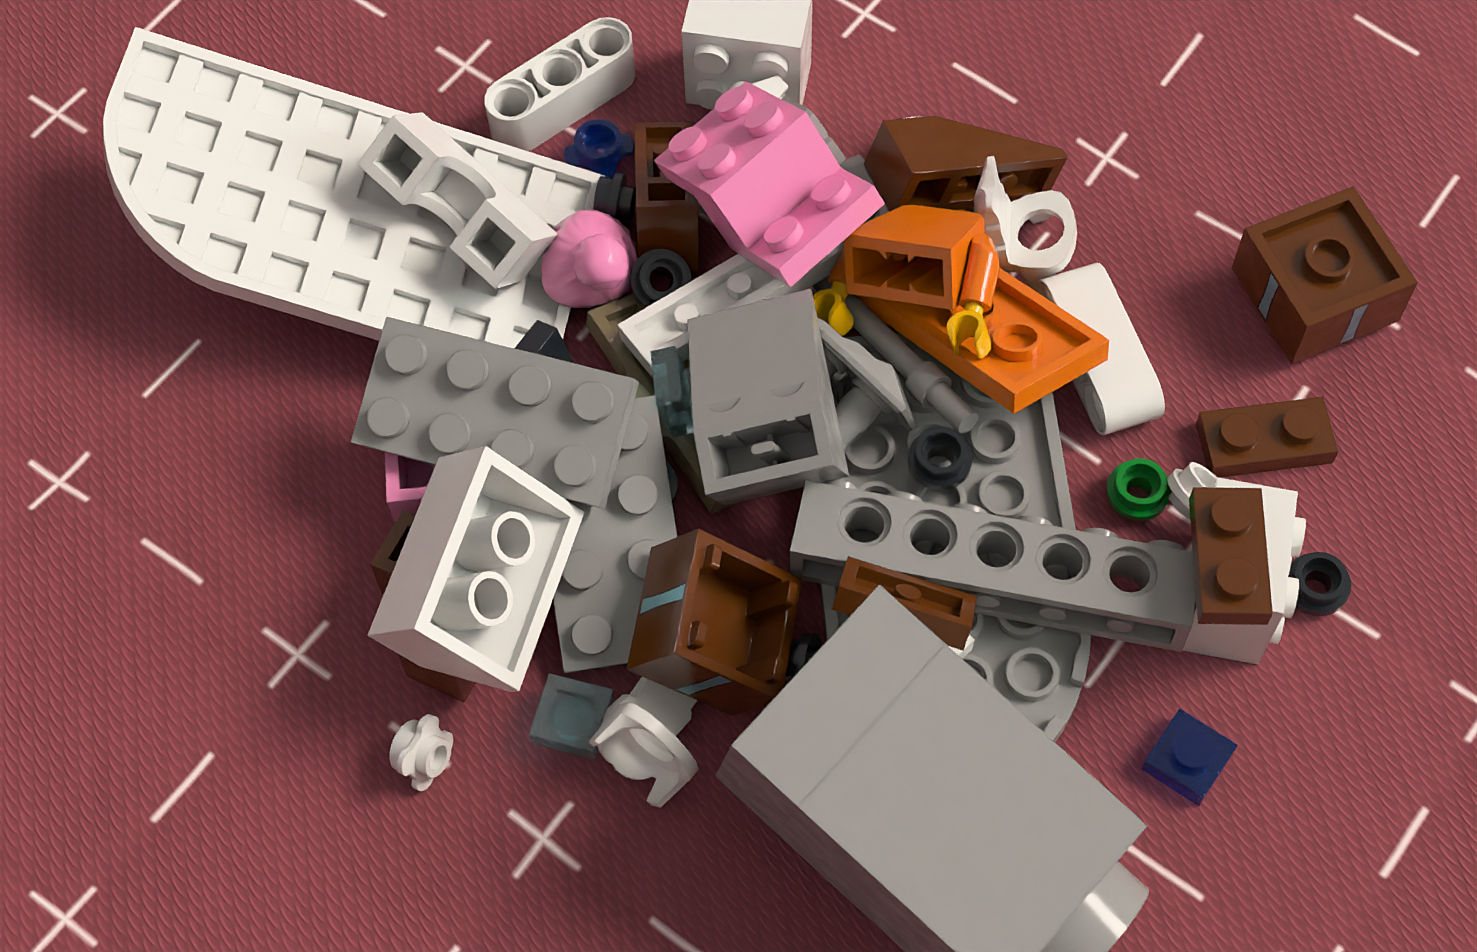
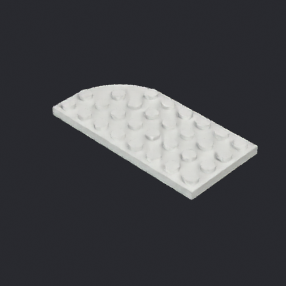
(262, 198)

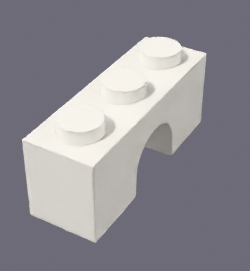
(429, 169)

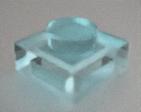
(672, 390)
(570, 715)

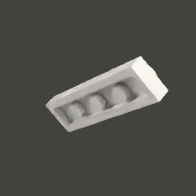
(719, 289)

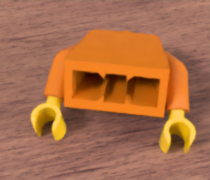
(918, 259)

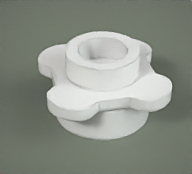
(421, 751)

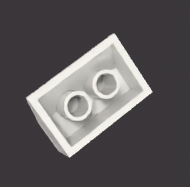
(477, 570)

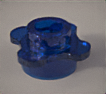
(599, 135)

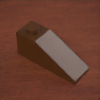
(942, 161)
(664, 211)

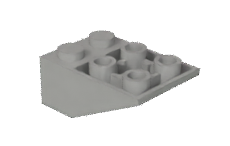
(763, 400)

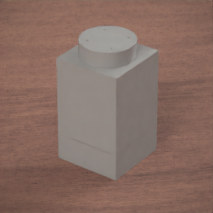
(936, 798)

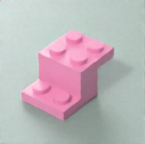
(768, 182)

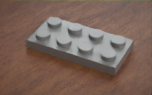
(457, 393)
(612, 548)

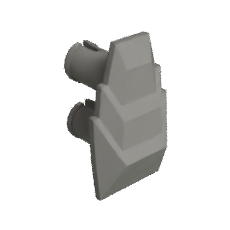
(875, 387)

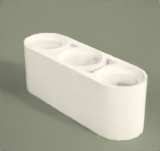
(561, 84)
(1125, 386)

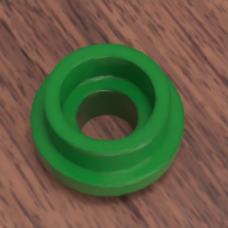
(1142, 474)

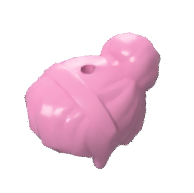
(588, 260)

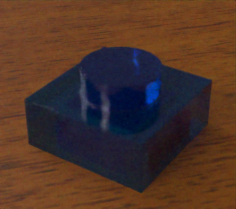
(1189, 757)

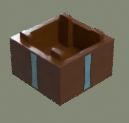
(1323, 274)
(714, 623)

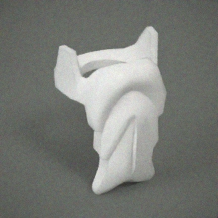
(1005, 218)
(642, 738)

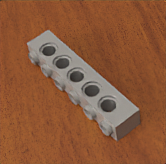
(1020, 591)

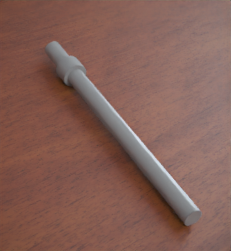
(923, 378)

